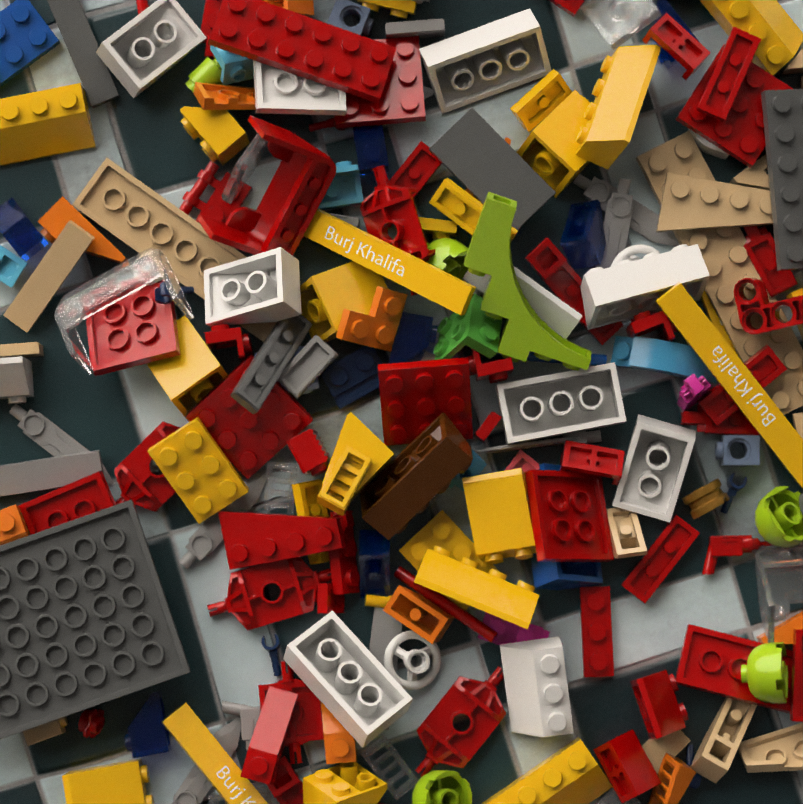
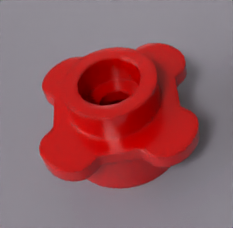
(91, 722)

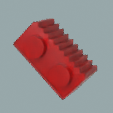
(309, 452)

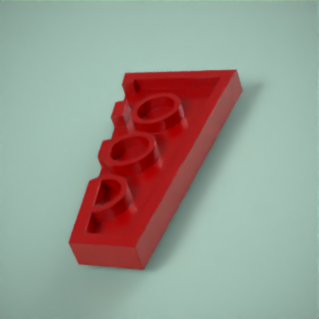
(267, 538)

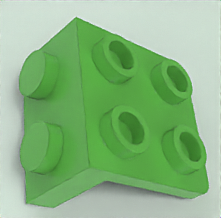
(471, 329)

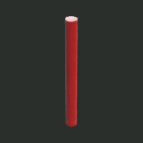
(447, 605)

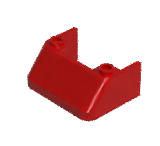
(288, 201)

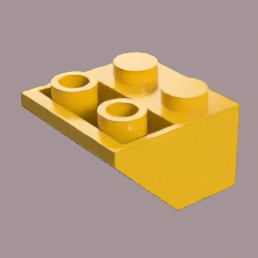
(217, 130)
(343, 785)

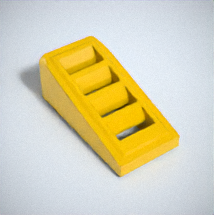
(331, 502)

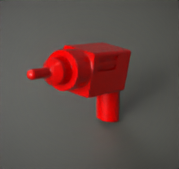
(729, 546)

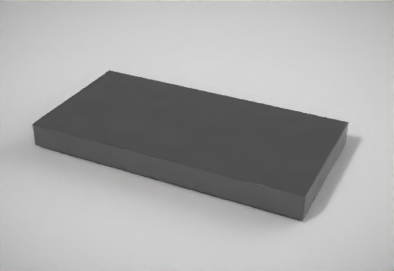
(491, 165)

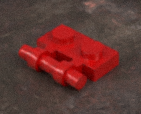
(215, 206)

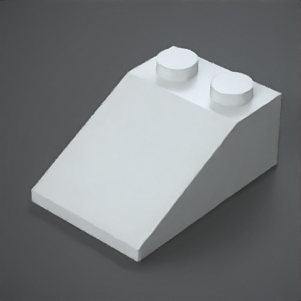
(150, 45)
(253, 289)
(654, 468)

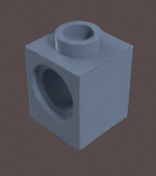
(343, 8)
(751, 447)

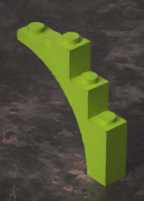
(503, 297)

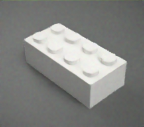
(560, 403)
(347, 678)

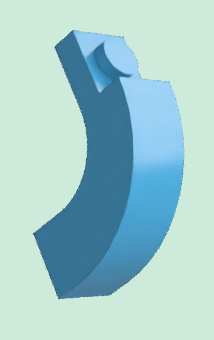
(659, 357)

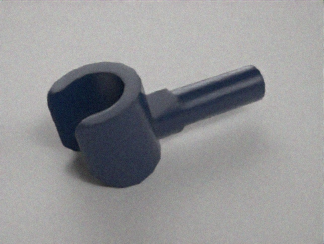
(163, 297)
(733, 489)
(273, 654)
(695, 783)

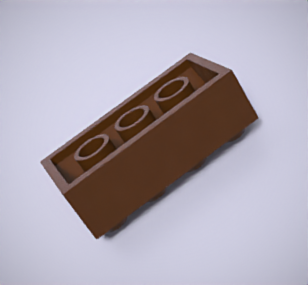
(415, 477)

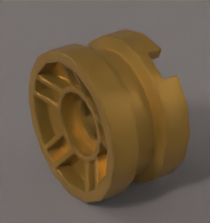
(705, 498)

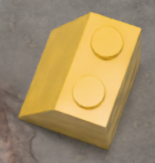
(552, 144)
(331, 291)
(192, 373)
(360, 438)
(500, 515)
(108, 784)

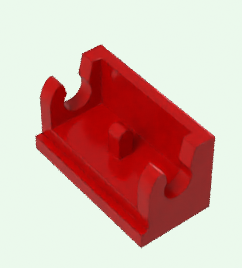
(678, 44)
(592, 460)
(627, 766)

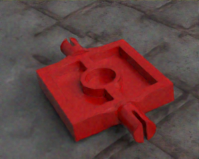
(307, 716)

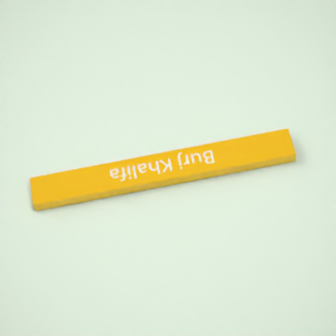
(390, 262)
(734, 378)
(211, 757)

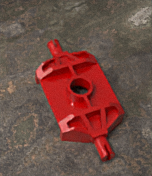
(396, 206)
(136, 477)
(247, 598)
(466, 697)

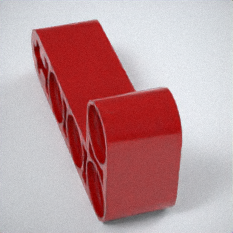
(761, 305)

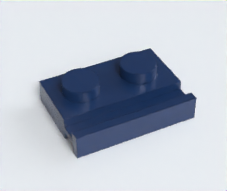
(353, 376)

